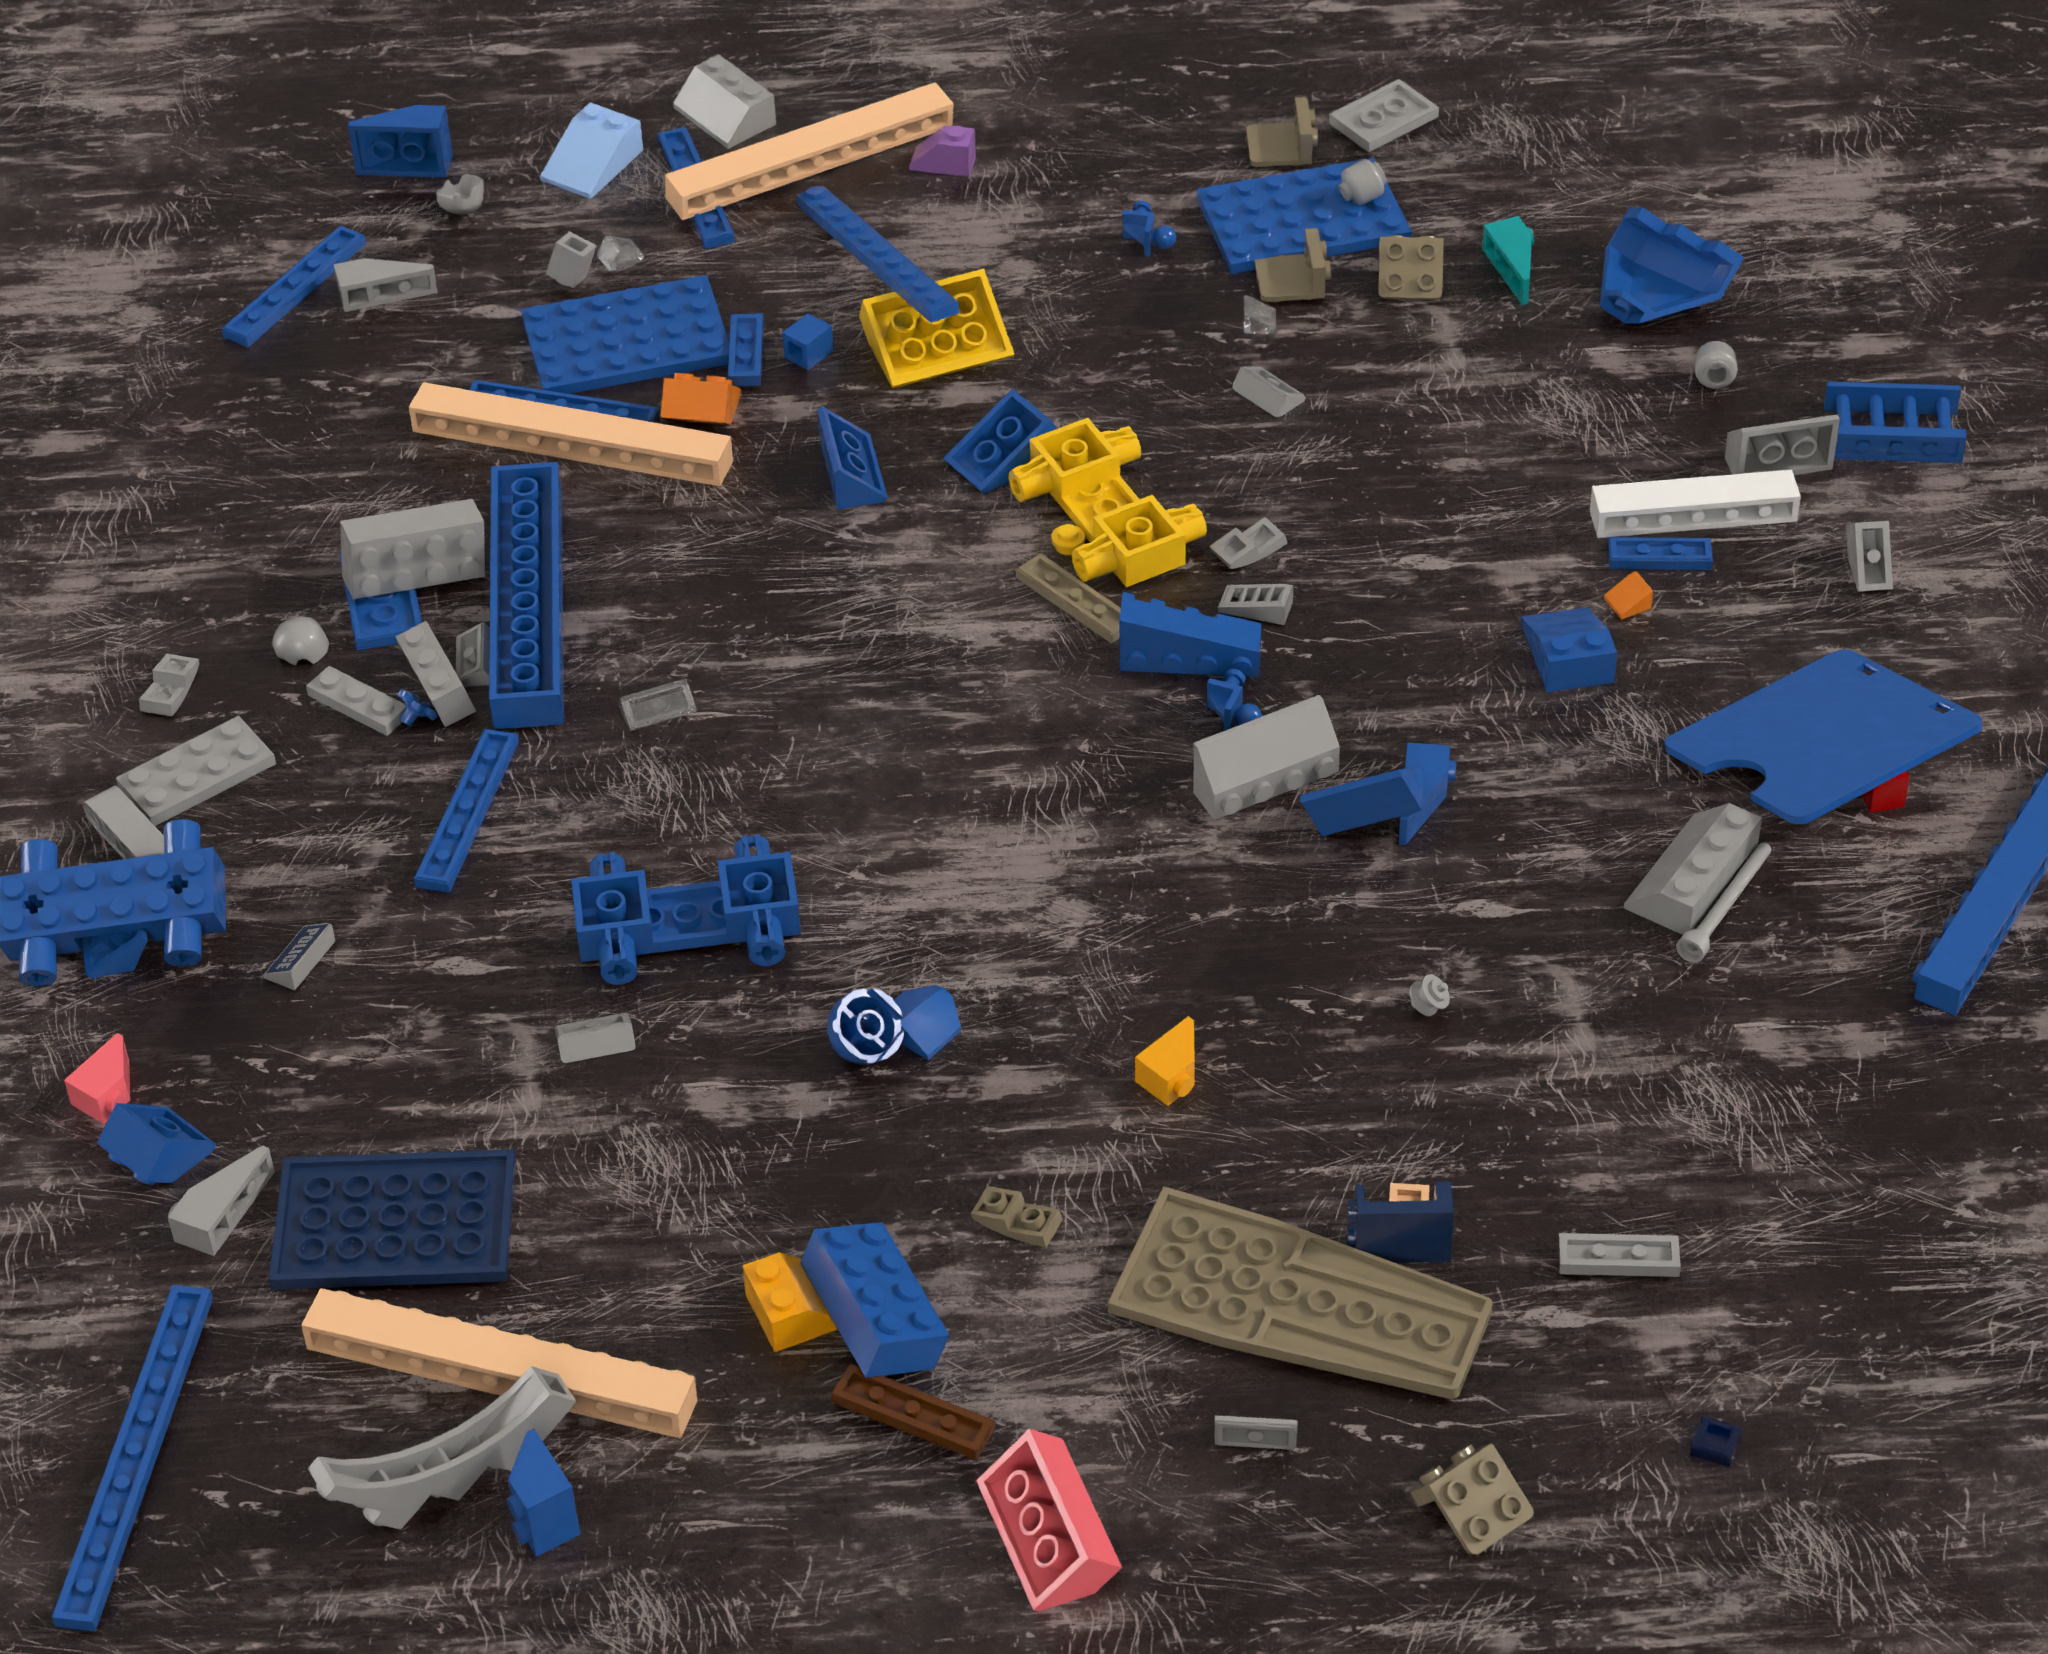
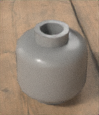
(1362, 182)
(1715, 365)

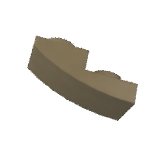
(1010, 1215)

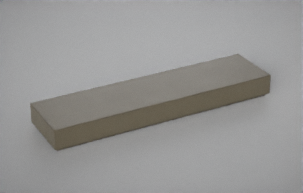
(1071, 596)

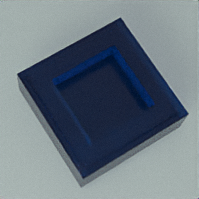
(1716, 1441)

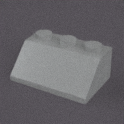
(725, 102)
(1791, 445)

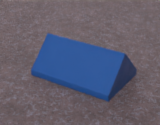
(849, 462)
(1366, 800)

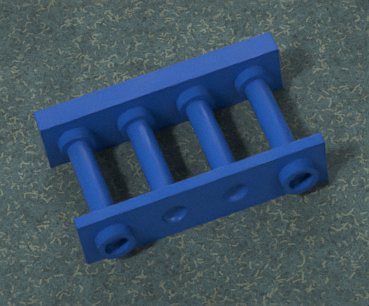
(1896, 443)

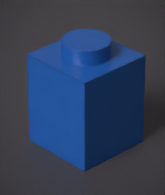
(808, 341)

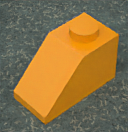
(1168, 1064)

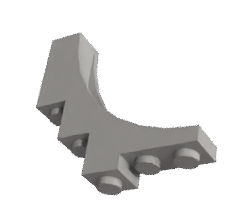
(448, 1465)

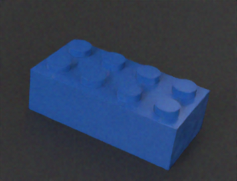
(874, 1299)

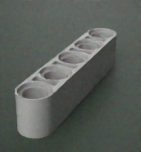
(123, 824)

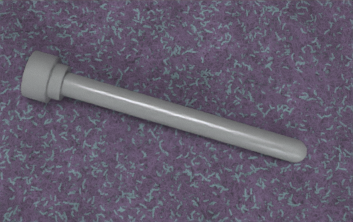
(1695, 942)

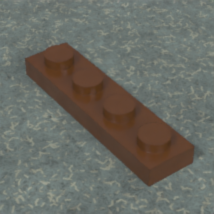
(913, 1412)

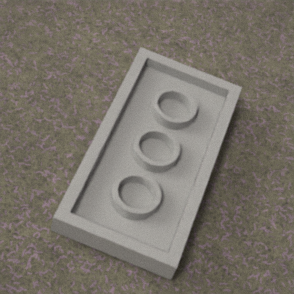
(196, 770)

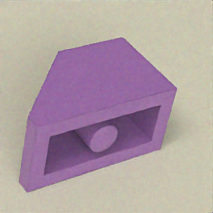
(946, 152)

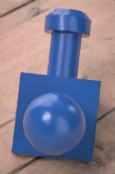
(1140, 226)
(1228, 699)

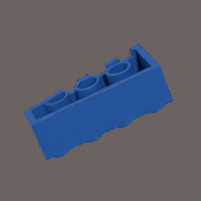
(1185, 641)

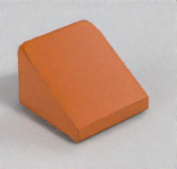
(1630, 596)

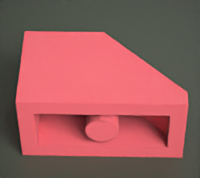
(101, 1080)

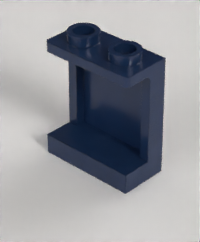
(1403, 1228)

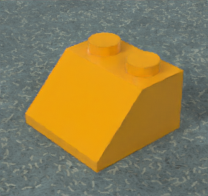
(785, 1301)

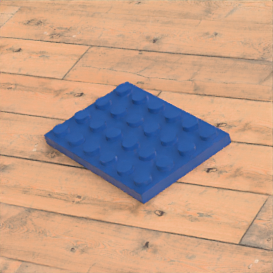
(1271, 215)
(626, 336)

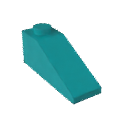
(1509, 249)

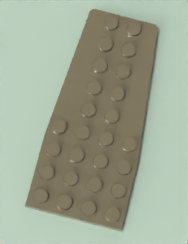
(1297, 1297)

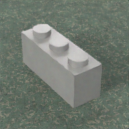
(435, 674)

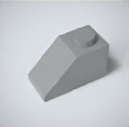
(1870, 555)

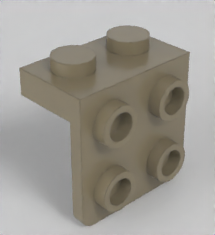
(1284, 142)
(1410, 268)
(1295, 275)
(1476, 1497)

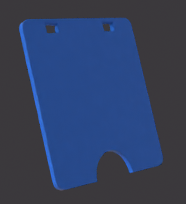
(1825, 734)

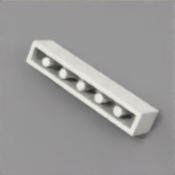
(1694, 503)

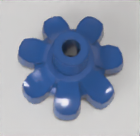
(415, 708)

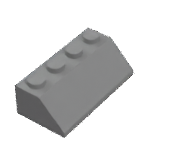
(1265, 758)
(1696, 868)

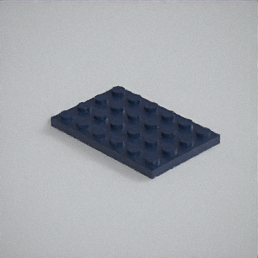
(393, 1219)

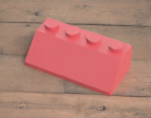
(1048, 1521)

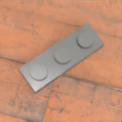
(356, 700)
(1619, 1254)

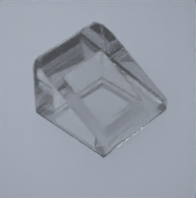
(618, 252)
(1258, 316)

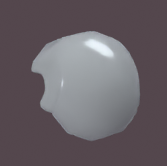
(461, 197)
(300, 639)

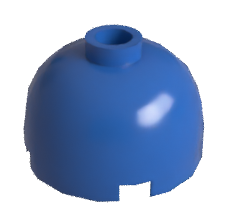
(865, 1026)

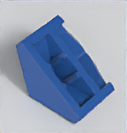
(113, 952)
(928, 1019)

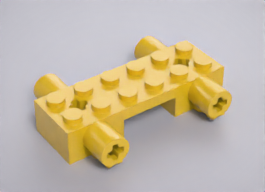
(1124, 532)

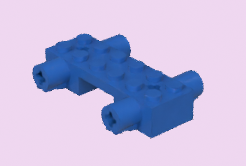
(167, 894)
(624, 919)

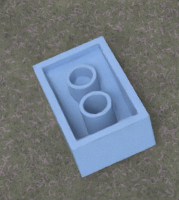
(593, 150)

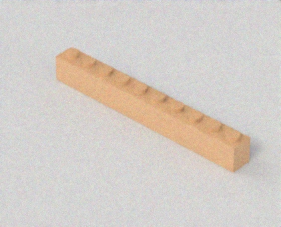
(808, 151)
(571, 434)
(496, 1359)

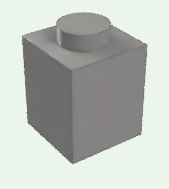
(571, 260)

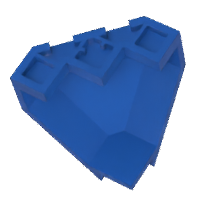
(1662, 268)

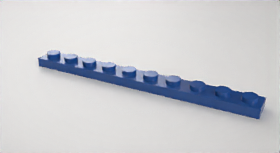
(877, 254)
(132, 1459)

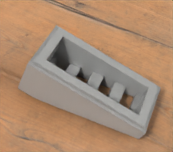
(1266, 603)

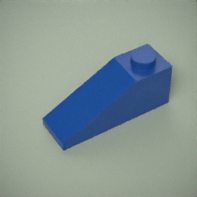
(1438, 772)

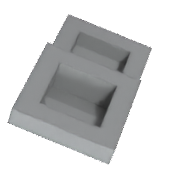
(1244, 548)
(170, 684)

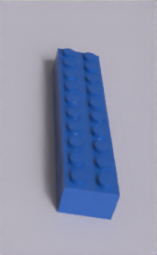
(526, 596)

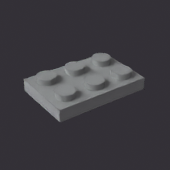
(1383, 115)

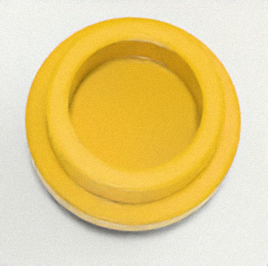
(1067, 538)

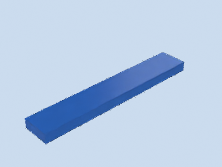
(681, 153)
(293, 286)
(591, 404)
(466, 811)

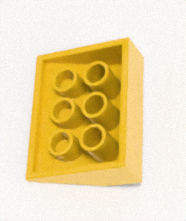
(918, 350)

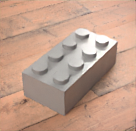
(412, 548)

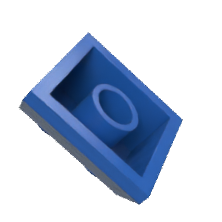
(153, 1142)
(541, 1498)

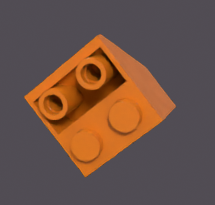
(699, 401)

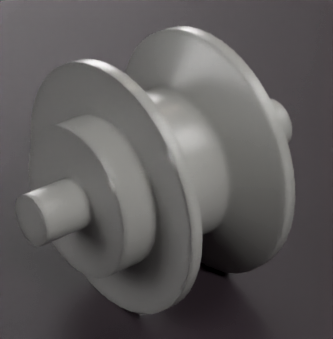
(1429, 995)

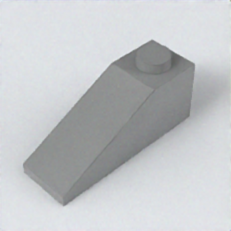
(378, 282)
(219, 1202)

